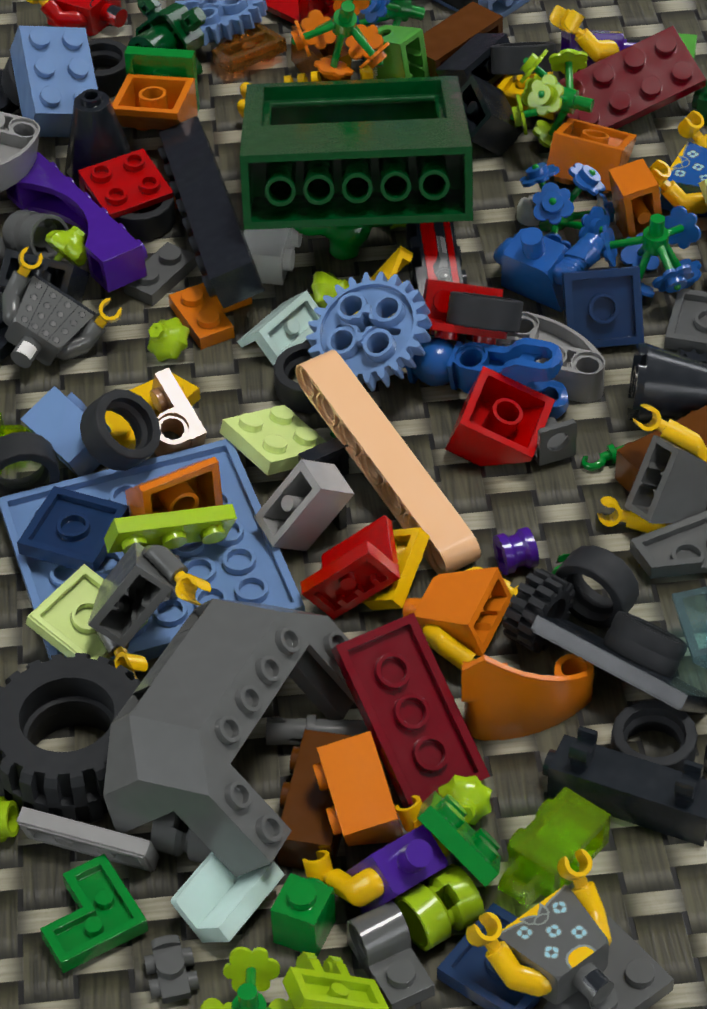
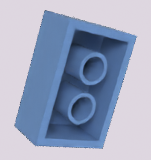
(49, 74)

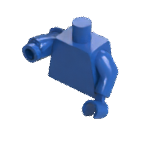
(535, 264)

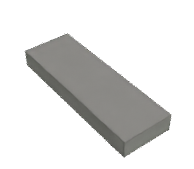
(88, 839)

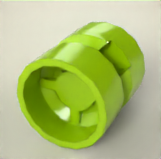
(442, 905)

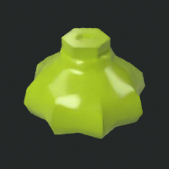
(68, 245)
(324, 284)
(168, 339)
(470, 795)

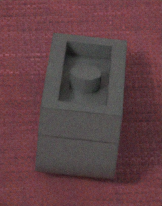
(385, 952)

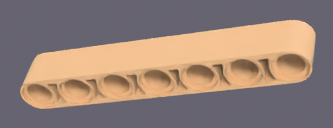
(387, 461)

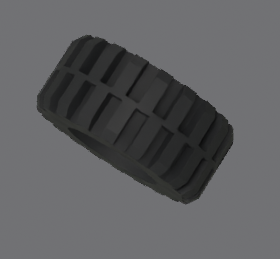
(48, 699)

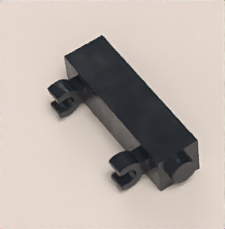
(631, 786)

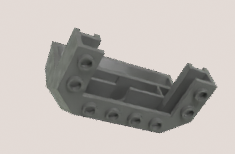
(196, 711)

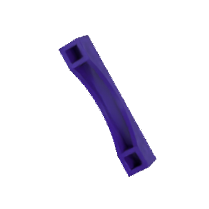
(111, 251)

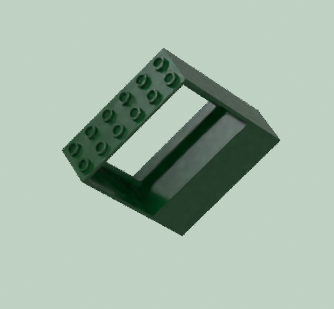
(355, 153)

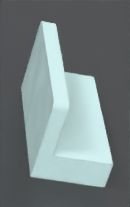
(283, 326)
(218, 902)

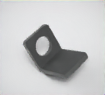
(553, 442)

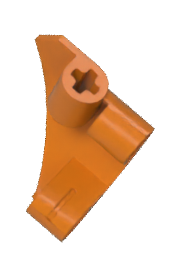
(517, 703)

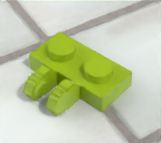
(329, 986)

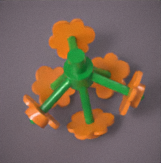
(323, 30)

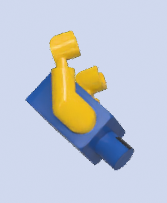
(681, 180)

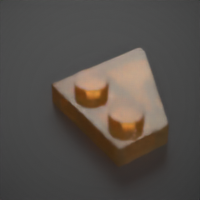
(248, 49)

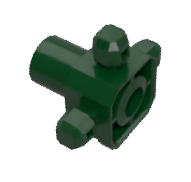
(170, 27)

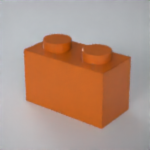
(634, 197)

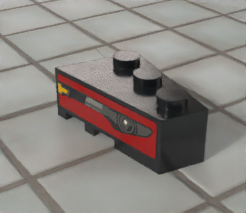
(434, 254)

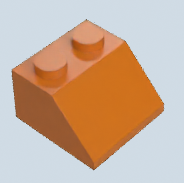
(155, 101)
(589, 145)
(182, 489)
(359, 791)

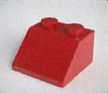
(499, 421)

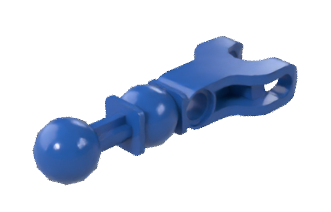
(518, 362)

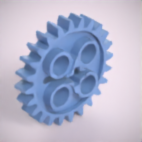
(227, 17)
(371, 328)

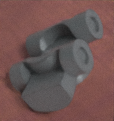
(170, 965)

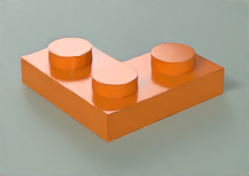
(204, 315)

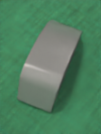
(17, 148)
(582, 363)

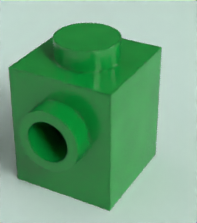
(303, 914)

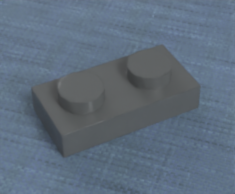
(164, 272)

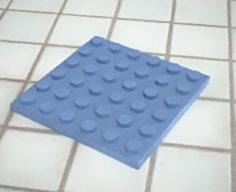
(237, 567)

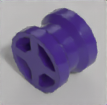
(516, 551)

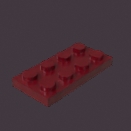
(637, 80)
(408, 708)

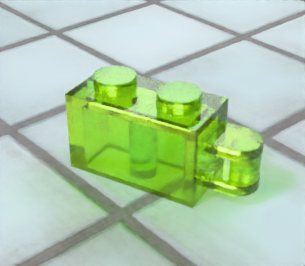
(556, 832)

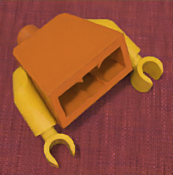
(462, 612)

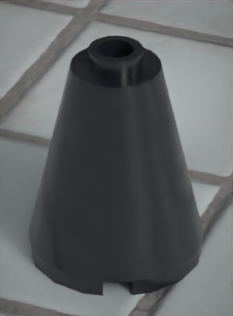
(93, 133)
(666, 382)

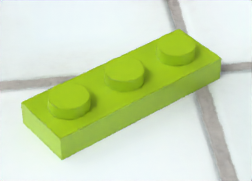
(171, 528)

